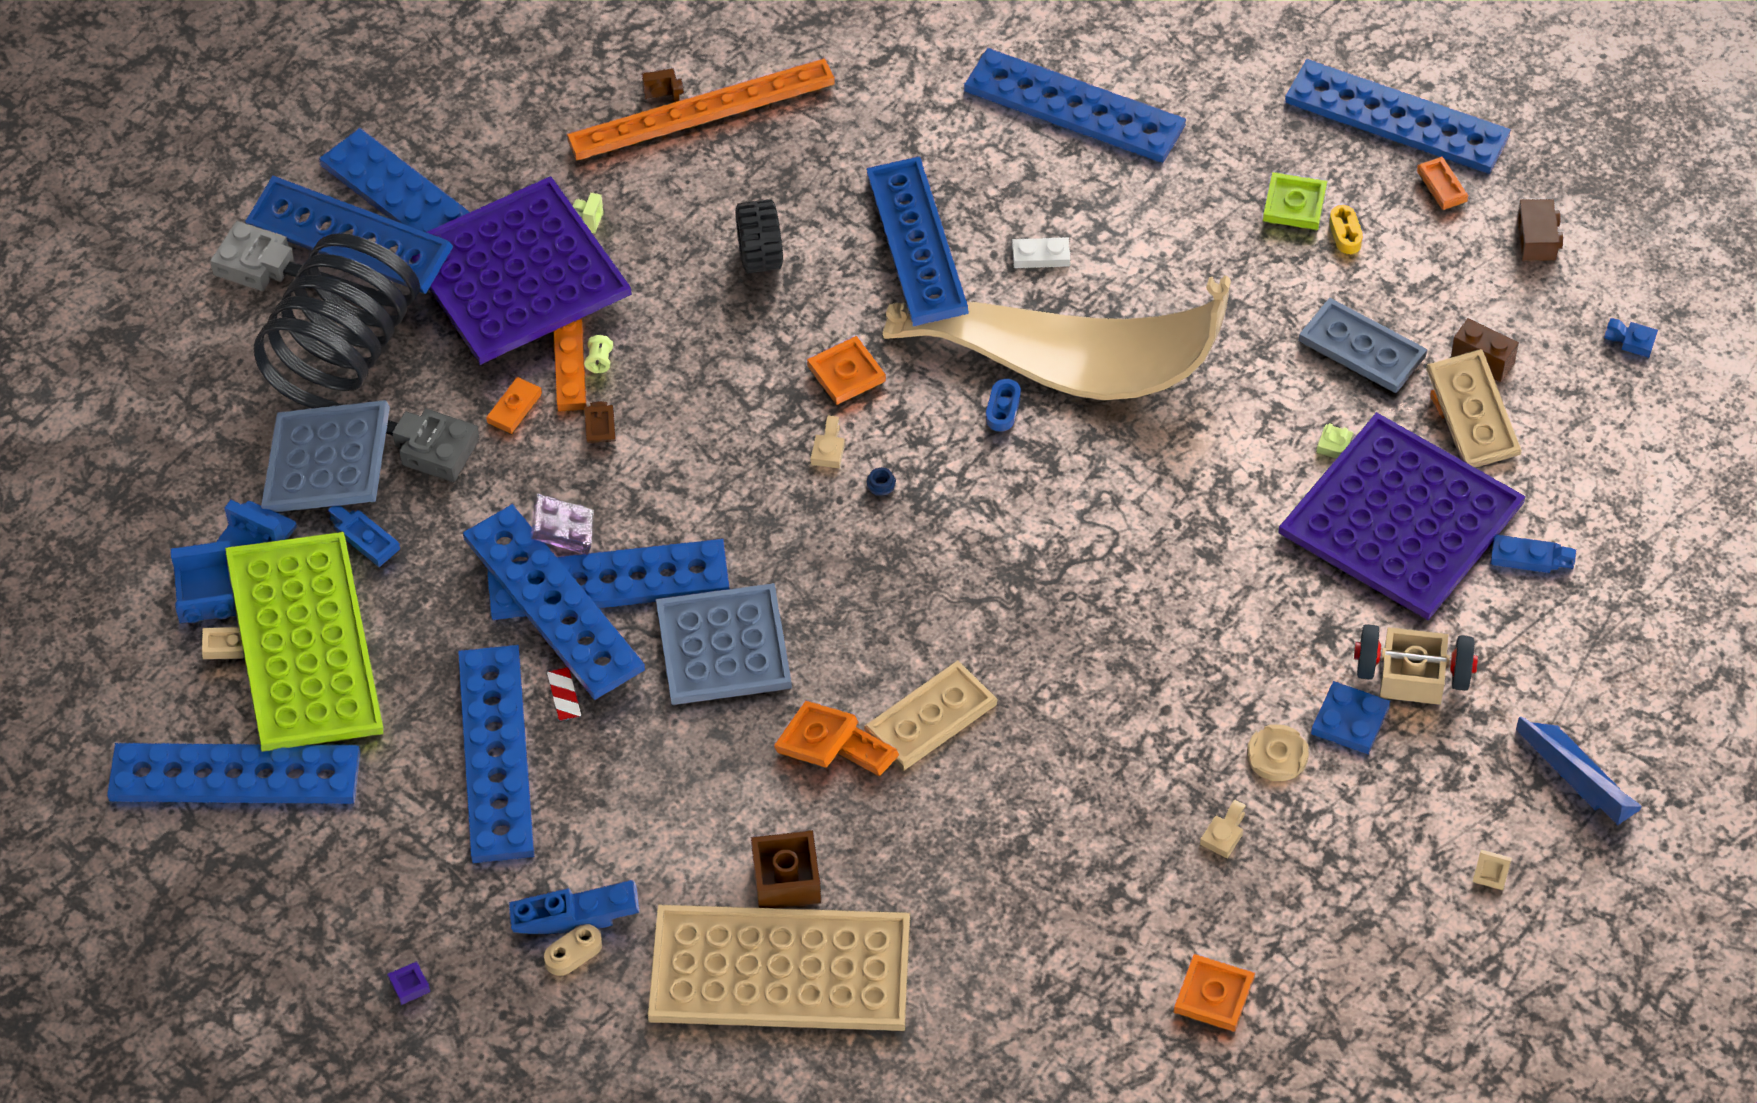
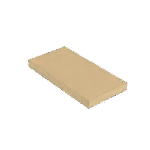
(1473, 409)
(932, 714)

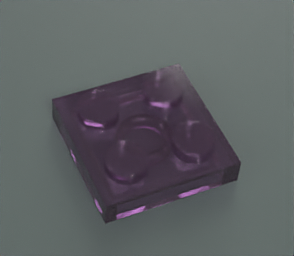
(562, 524)

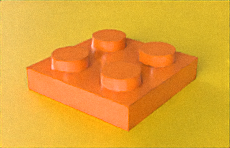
(846, 370)
(816, 734)
(1214, 992)

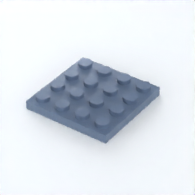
(326, 456)
(723, 644)

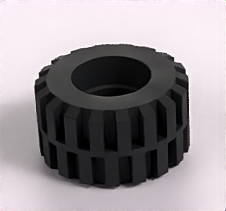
(759, 236)

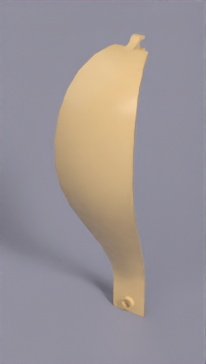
(1082, 353)

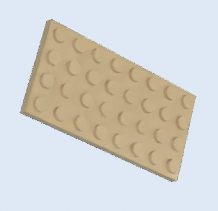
(780, 967)

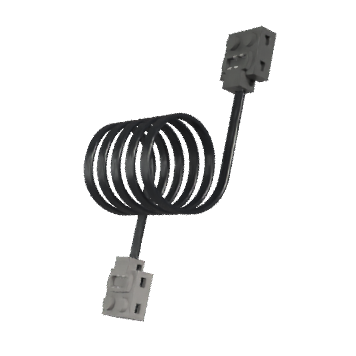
(253, 255)

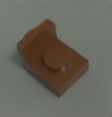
(662, 83)
(599, 422)

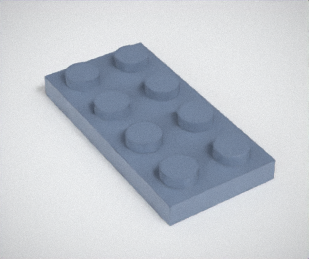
(1362, 345)

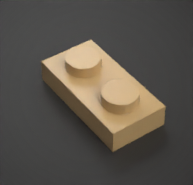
(222, 643)

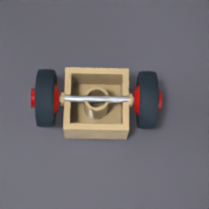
(1415, 663)

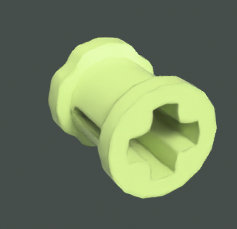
(597, 353)

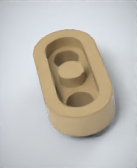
(575, 950)

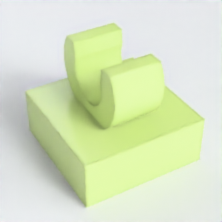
(590, 211)
(1334, 441)

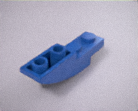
(564, 911)

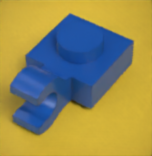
(1635, 339)

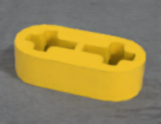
(1340, 230)

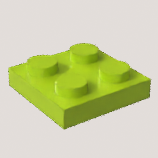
(1295, 201)

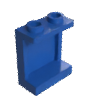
(202, 582)

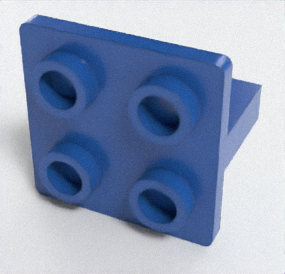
(254, 525)

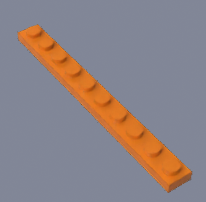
(700, 109)

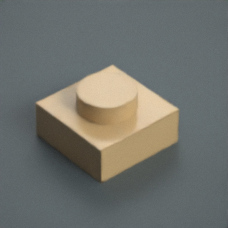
(1492, 869)

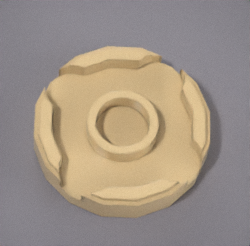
(1277, 753)

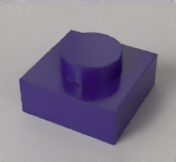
(409, 983)

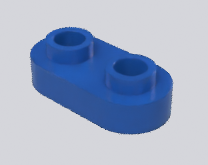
(1002, 407)

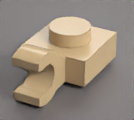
(829, 447)
(1224, 833)

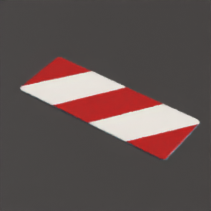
(564, 694)

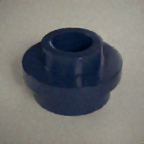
(881, 475)

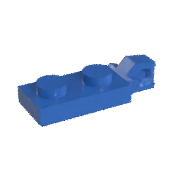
(364, 534)
(1531, 554)

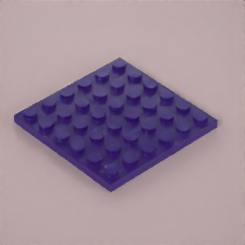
(522, 270)
(1402, 515)

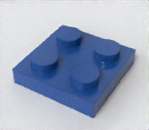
(1350, 717)

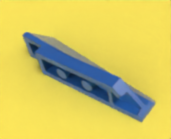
(1578, 769)

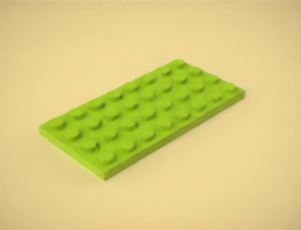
(303, 641)

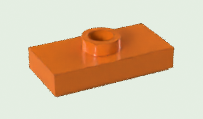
(1442, 183)
(514, 405)
(868, 751)

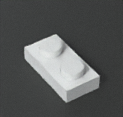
(1041, 252)

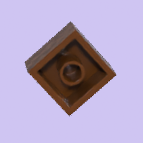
(786, 870)

